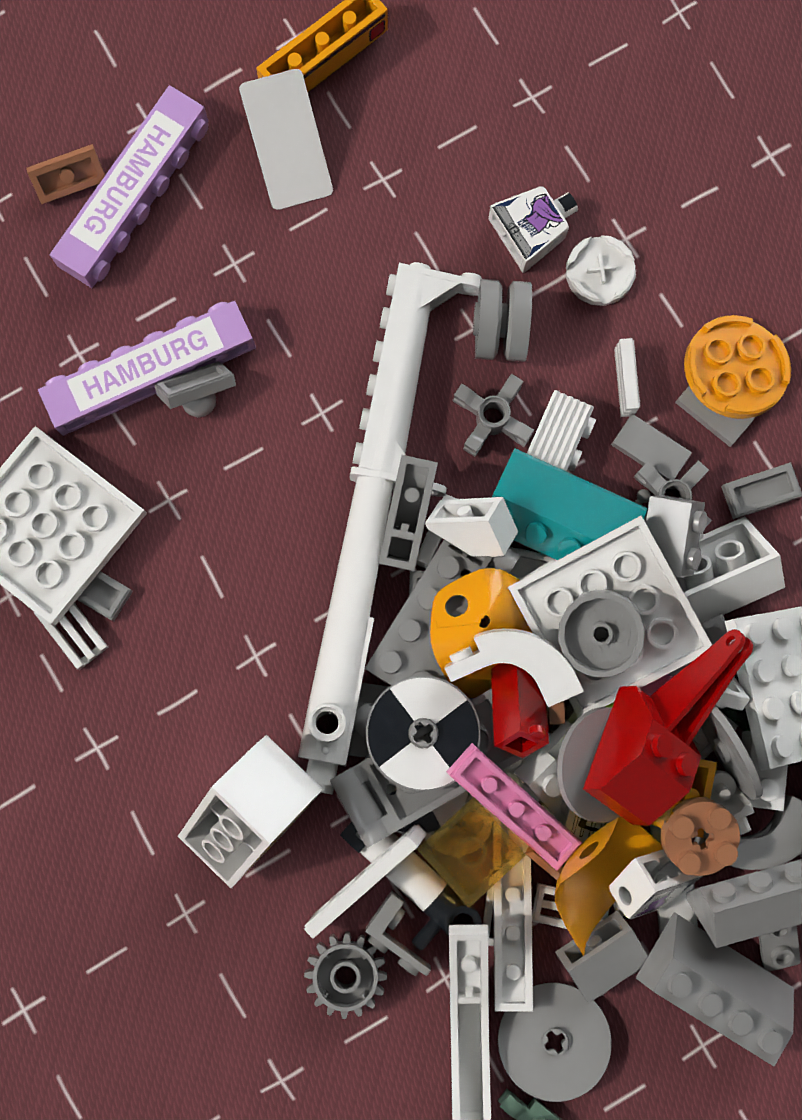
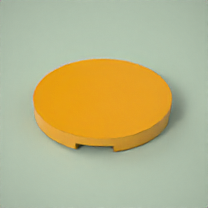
(737, 367)

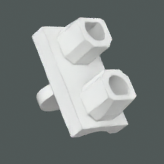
(732, 798)

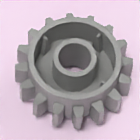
(340, 995)

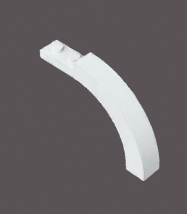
(469, 1022)

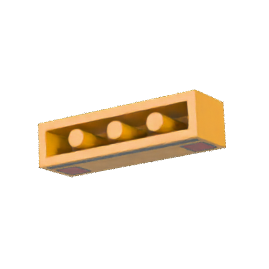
(330, 41)

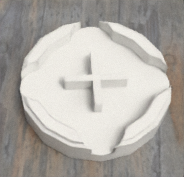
(600, 270)

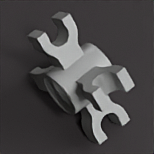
(508, 425)
(652, 480)

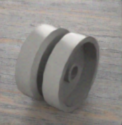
(502, 320)
(609, 655)

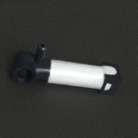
(420, 885)

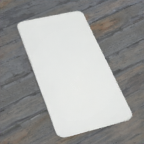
(286, 138)

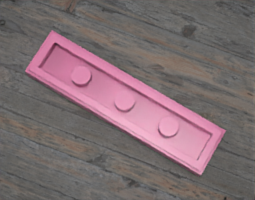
(514, 806)

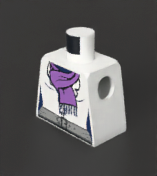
(532, 224)
(636, 886)

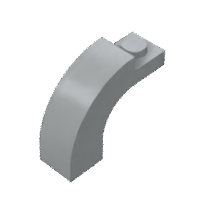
(773, 844)

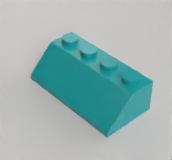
(557, 509)

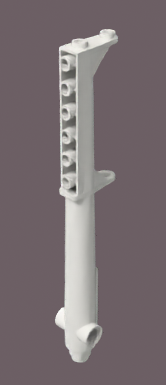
(387, 425)

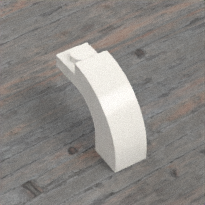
(526, 650)

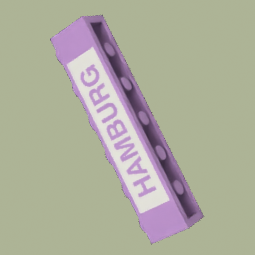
(131, 187)
(132, 371)

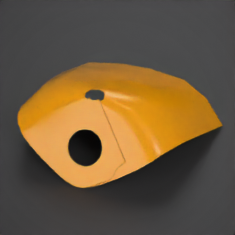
(486, 595)
(592, 871)

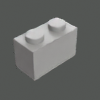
(677, 531)
(608, 959)

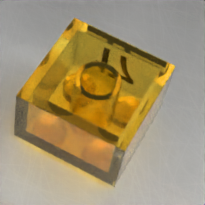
(471, 851)

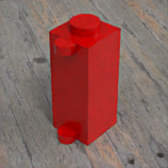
(518, 711)

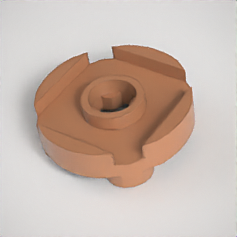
(717, 850)

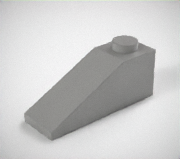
(408, 512)

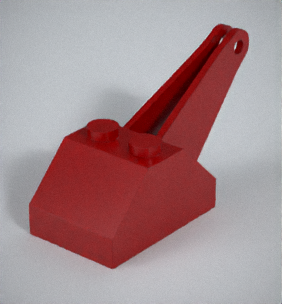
(648, 743)

